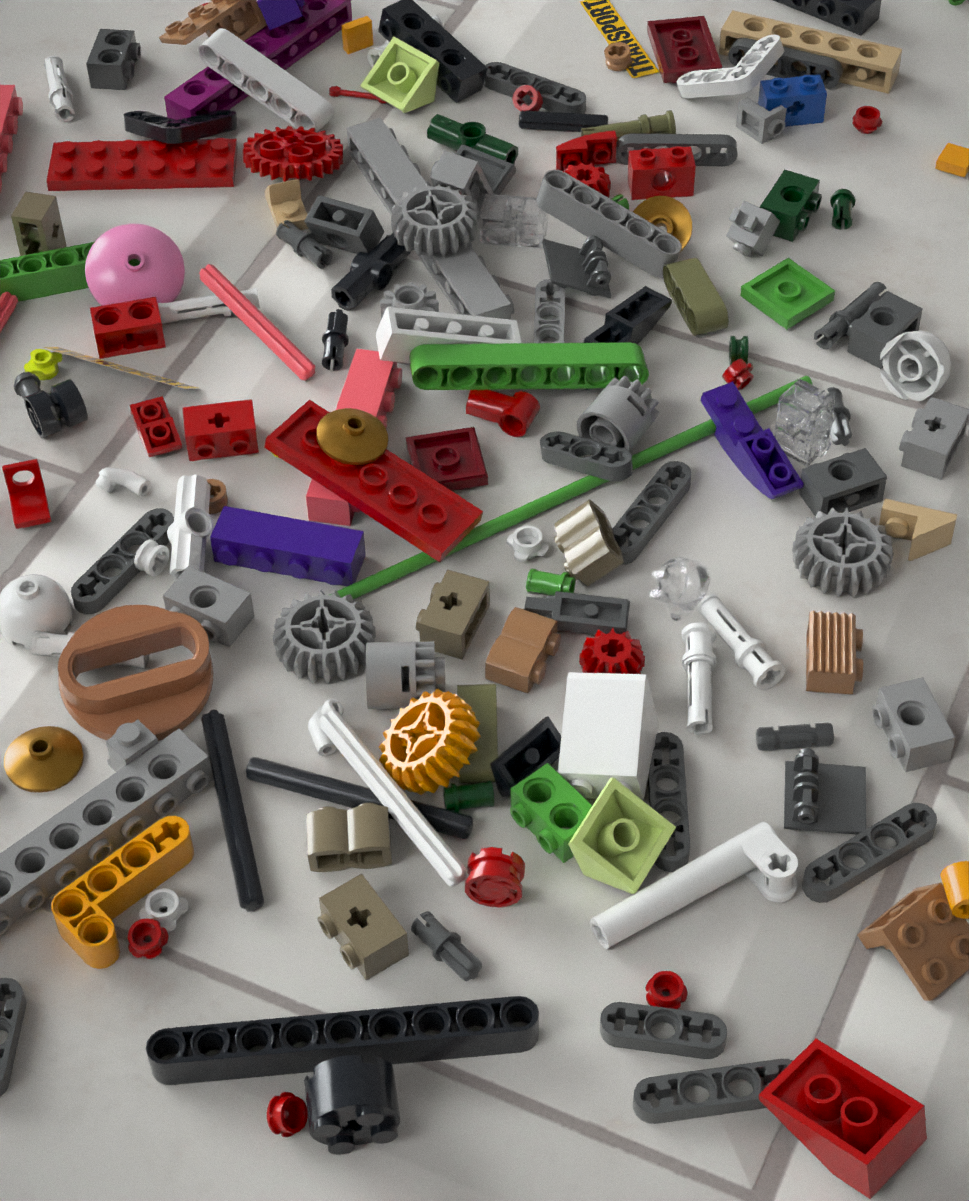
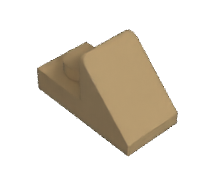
(286, 203)
(923, 526)

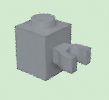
(751, 229)

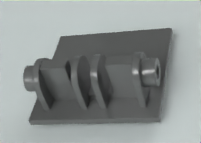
(579, 268)
(824, 795)

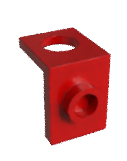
(27, 498)

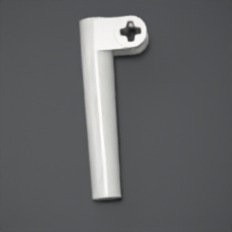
(753, 853)

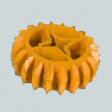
(429, 741)

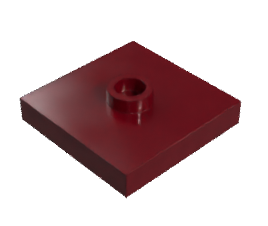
(449, 458)

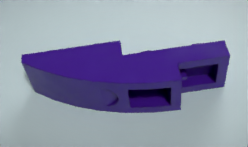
(748, 445)

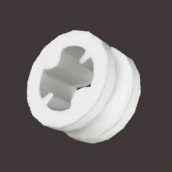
(151, 557)

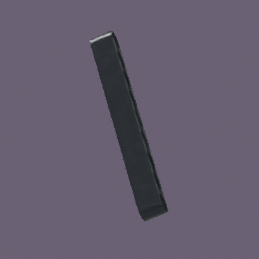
(324, 1030)

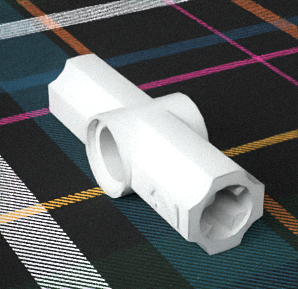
(190, 525)

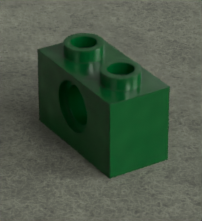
(792, 203)

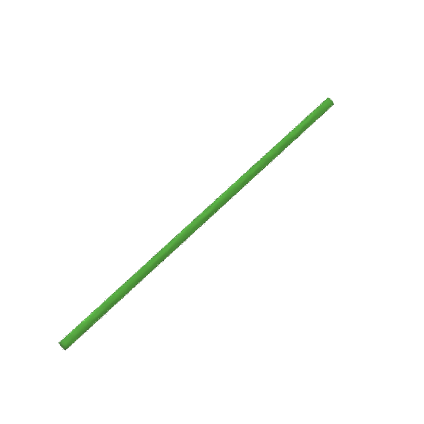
(553, 499)

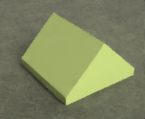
(403, 77)
(620, 838)

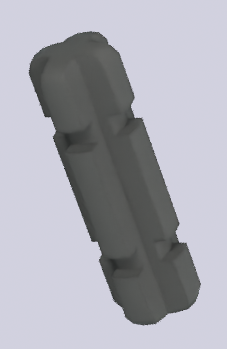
(794, 736)

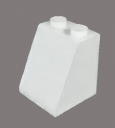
(607, 732)

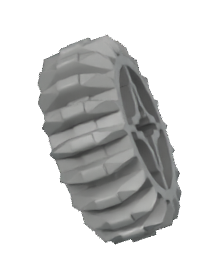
(434, 220)
(865, 555)
(301, 641)

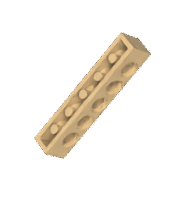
(863, 61)

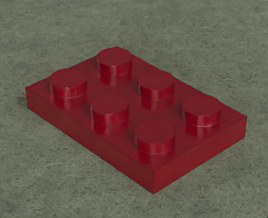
(682, 46)

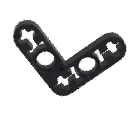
(181, 130)

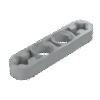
(549, 328)

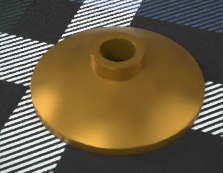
(668, 213)
(352, 436)
(43, 770)

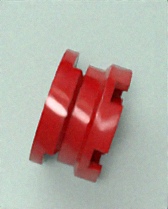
(494, 877)

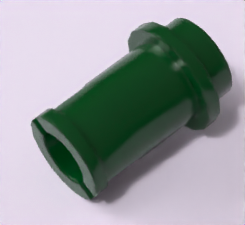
(842, 203)
(468, 796)

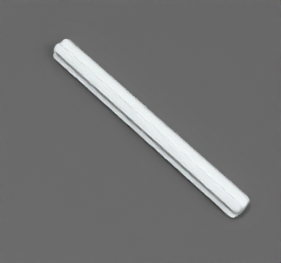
(393, 797)

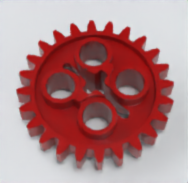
(293, 153)

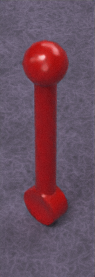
(336, 91)

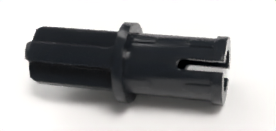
(335, 339)

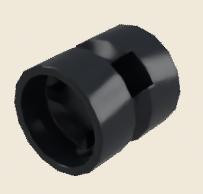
(66, 402)

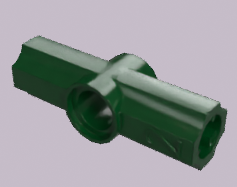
(470, 134)

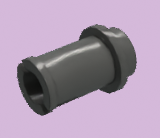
(26, 384)

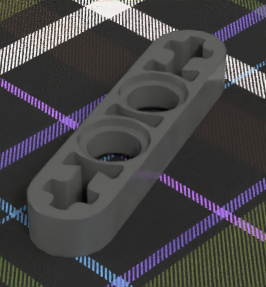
(785, 66)
(505, 78)
(714, 141)
(652, 513)
(119, 558)
(671, 800)
(867, 849)
(714, 1081)

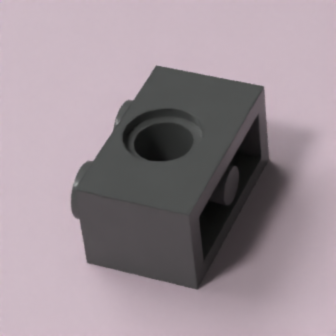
(344, 225)
(881, 324)
(843, 483)

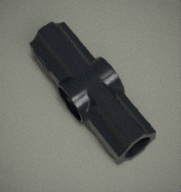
(369, 272)

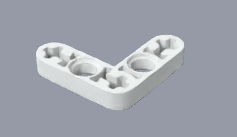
(735, 79)

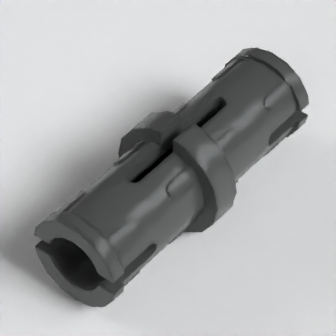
(304, 244)

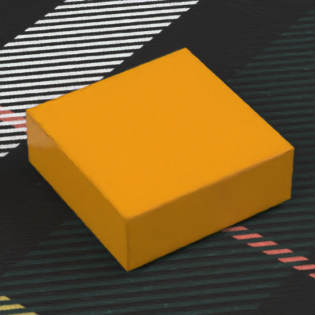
(357, 34)
(954, 160)

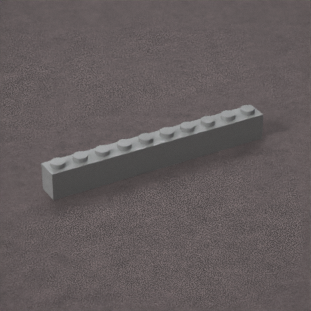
(391, 173)

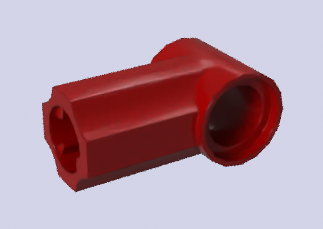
(511, 412)

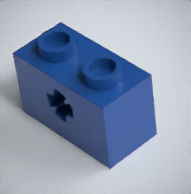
(801, 96)

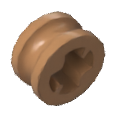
(618, 56)
(220, 498)

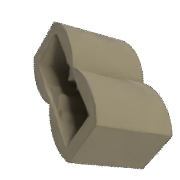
(587, 543)
(348, 838)

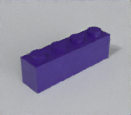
(288, 546)

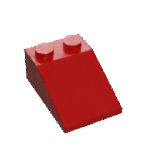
(846, 1116)

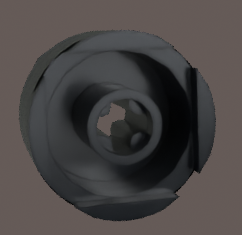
(352, 1103)

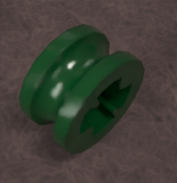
(738, 349)

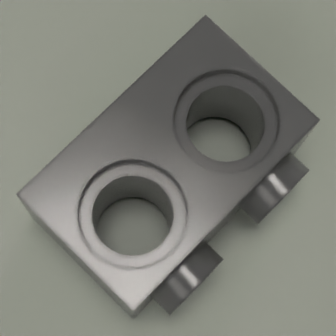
(113, 59)

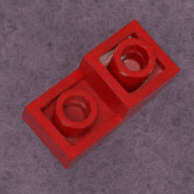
(591, 148)
(155, 426)

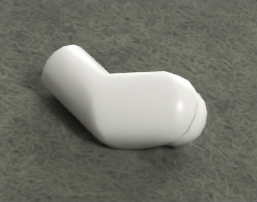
(124, 477)
(322, 742)

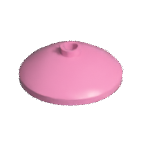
(116, 281)

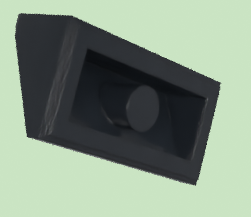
(526, 756)

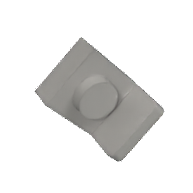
(759, 122)

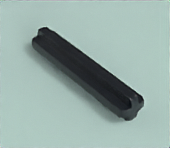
(559, 121)

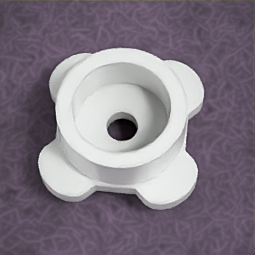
(527, 543)
(164, 899)

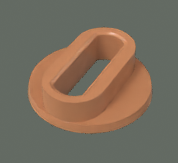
(160, 697)

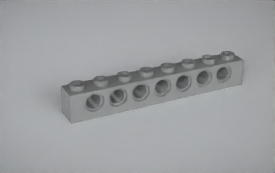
(154, 780)

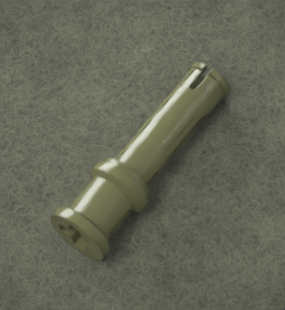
(644, 125)

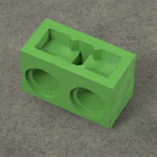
(560, 808)

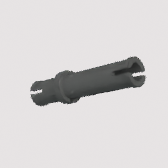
(842, 319)

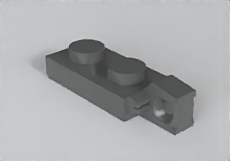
(582, 612)

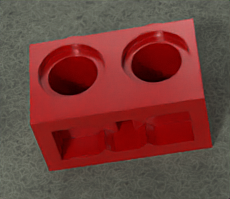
(127, 327)

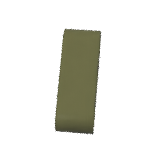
(695, 296)
(484, 704)

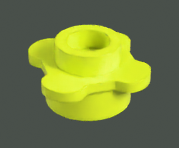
(43, 364)

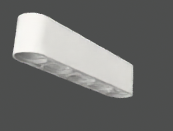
(265, 81)

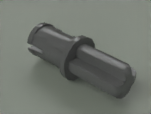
(840, 429)
(447, 947)

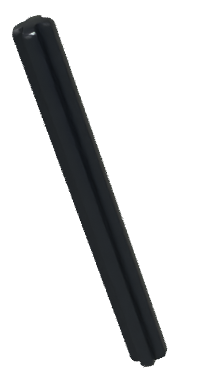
(349, 794)
(232, 812)

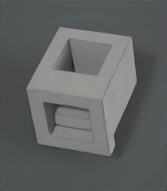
(129, 743)

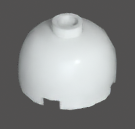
(915, 365)
(31, 606)

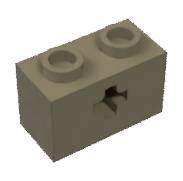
(38, 224)
(454, 613)
(363, 927)

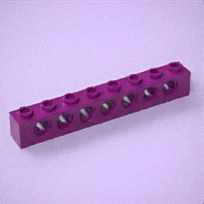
(282, 45)

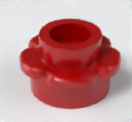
(867, 119)
(739, 374)
(147, 928)
(668, 982)
(286, 1114)

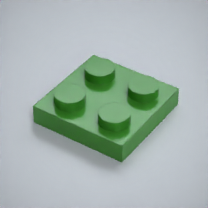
(787, 293)

